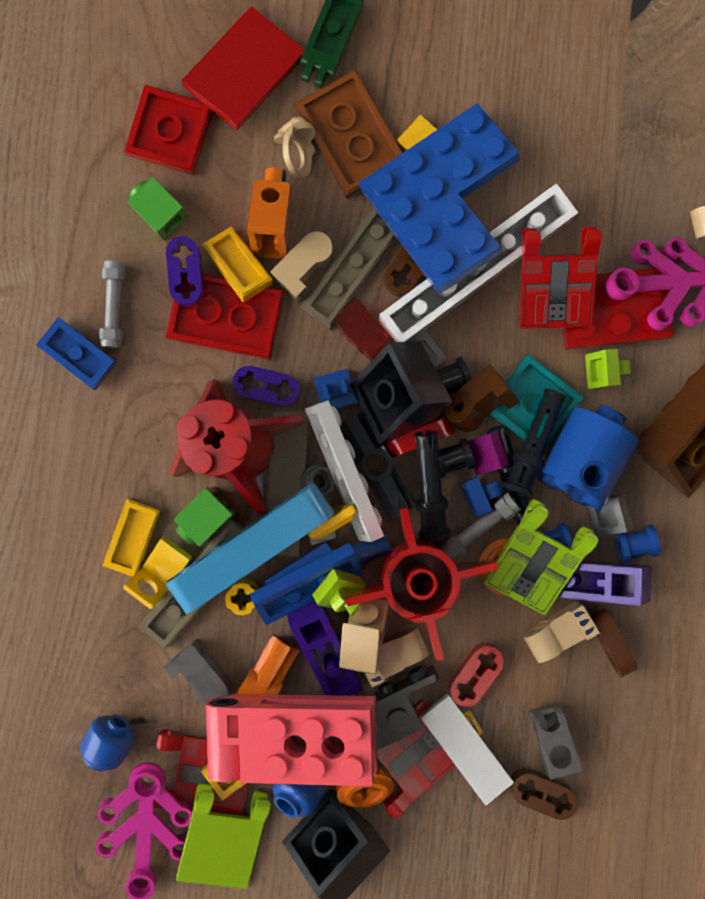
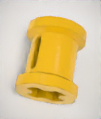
(236, 604)

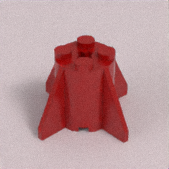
(228, 442)
(438, 589)

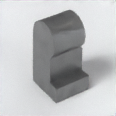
(200, 672)
(555, 742)

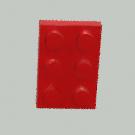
(619, 319)

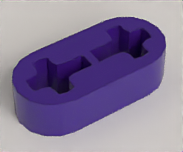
(176, 272)
(269, 378)

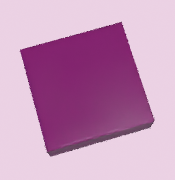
(488, 453)

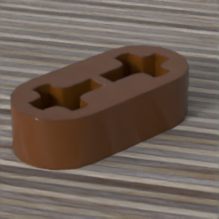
(398, 264)
(614, 643)
(540, 801)

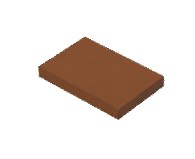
(349, 130)

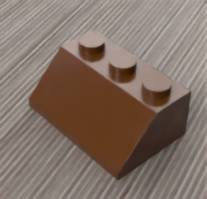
(677, 437)

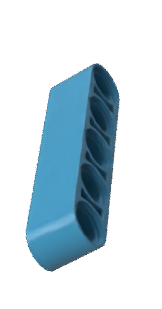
(250, 549)

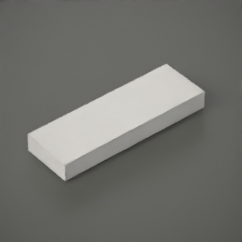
(466, 749)

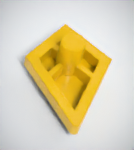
(342, 516)

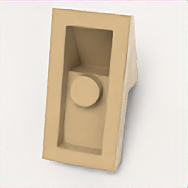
(364, 637)

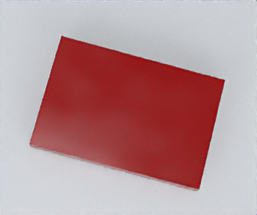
(243, 68)
(225, 321)

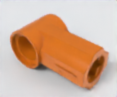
(270, 668)

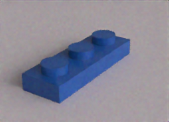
(296, 588)

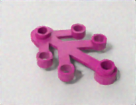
(674, 279)
(145, 823)

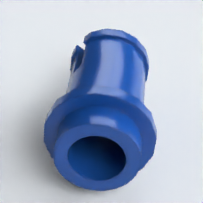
(370, 551)

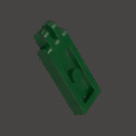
(330, 39)

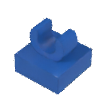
(336, 389)
(478, 495)

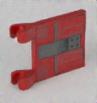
(558, 288)
(414, 764)
(189, 774)

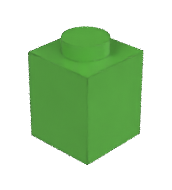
(156, 207)

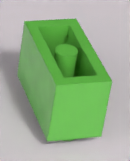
(205, 516)

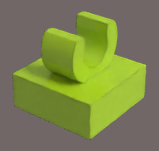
(605, 369)
(336, 588)

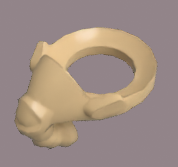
(301, 134)

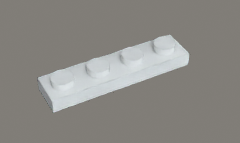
(339, 458)

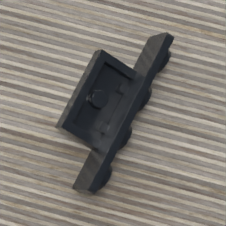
(394, 710)

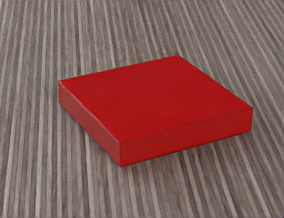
(168, 130)

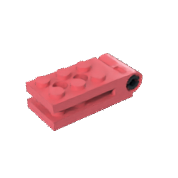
(255, 739)

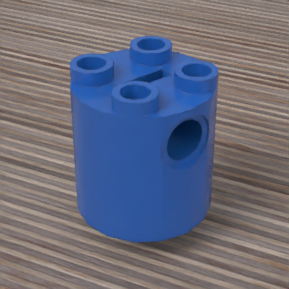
(589, 456)

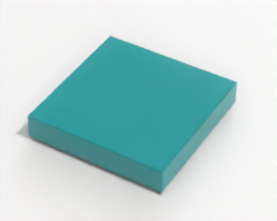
(528, 384)

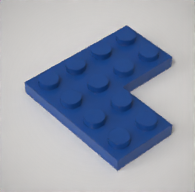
(425, 190)

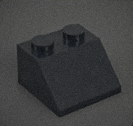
(400, 391)
(335, 848)

